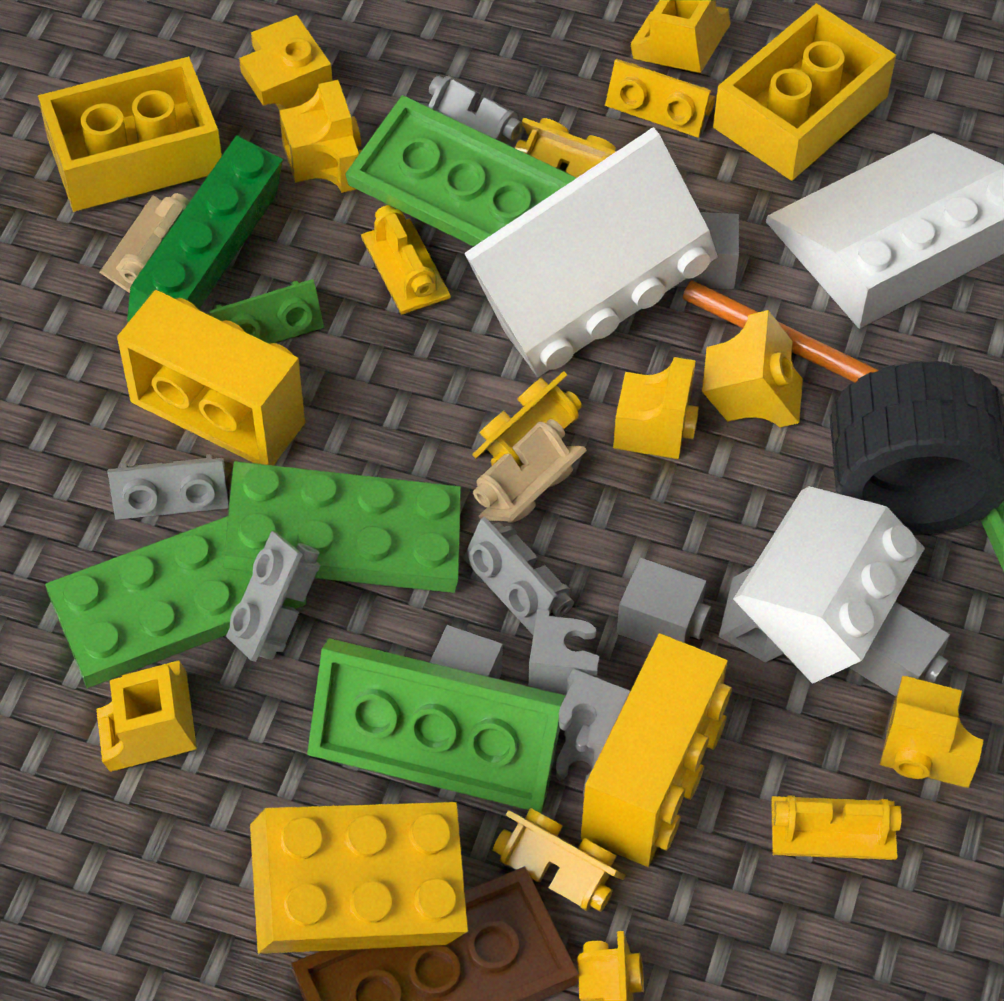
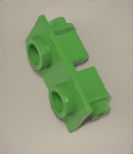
(276, 313)

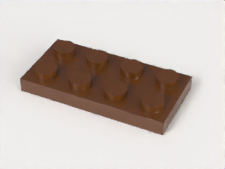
(504, 956)

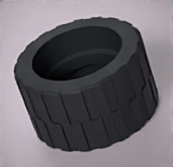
(921, 444)

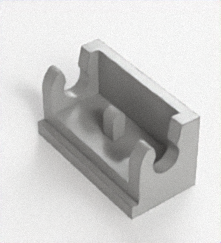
(551, 659)
(587, 719)

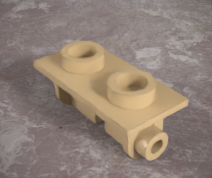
(143, 239)
(511, 489)

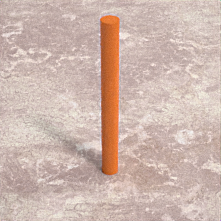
(802, 344)

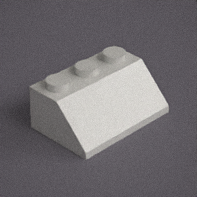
(829, 579)

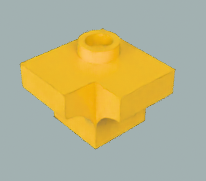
(681, 34)
(285, 64)
(321, 137)
(754, 374)
(656, 411)
(146, 717)
(928, 735)

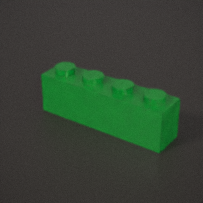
(211, 227)

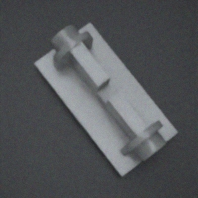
(457, 102)
(168, 487)
(505, 566)
(261, 620)

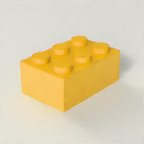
(803, 91)
(131, 133)
(212, 378)
(656, 751)
(357, 877)

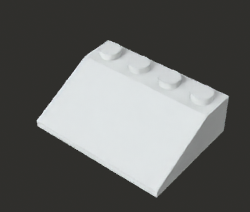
(898, 226)
(593, 254)

